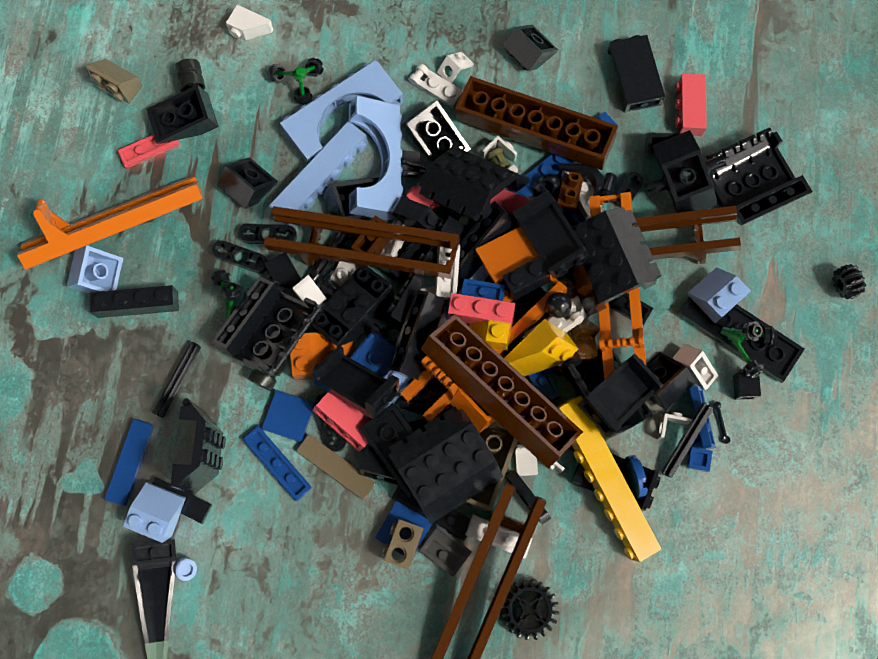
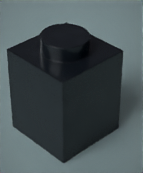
(745, 386)

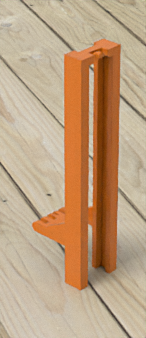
(64, 237)
(606, 342)
(432, 370)

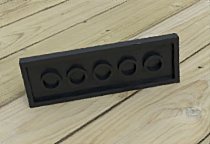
(777, 358)

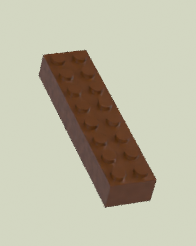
(536, 122)
(501, 390)

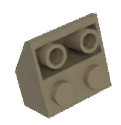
(114, 80)

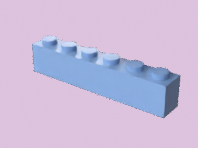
(322, 169)

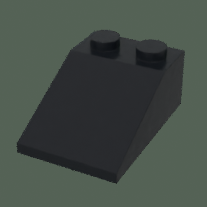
(183, 116)
(434, 131)
(337, 197)

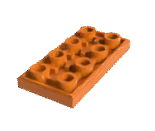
(506, 254)

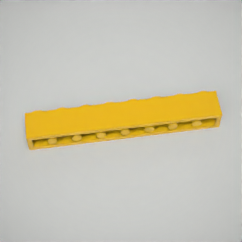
(610, 485)

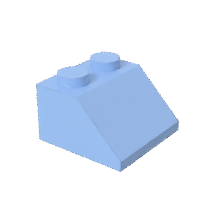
(94, 270)
(718, 293)
(154, 512)

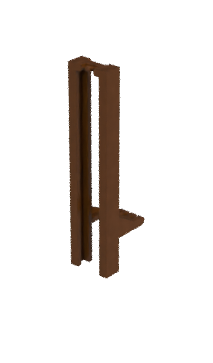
(696, 219)
(317, 221)
(525, 534)

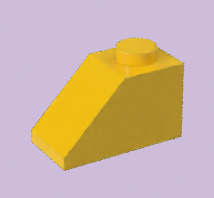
(493, 333)

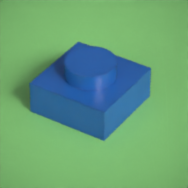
(699, 459)

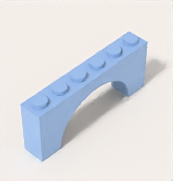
(305, 125)
(383, 125)

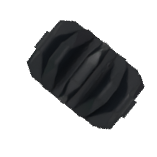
(849, 281)

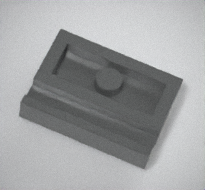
(445, 551)

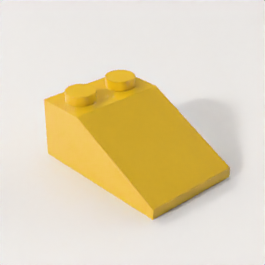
(541, 349)

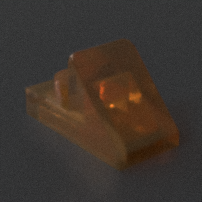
(584, 338)

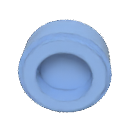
(185, 569)

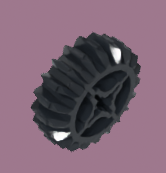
(542, 594)

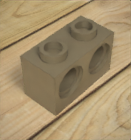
(409, 546)

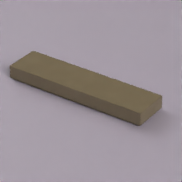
(336, 467)

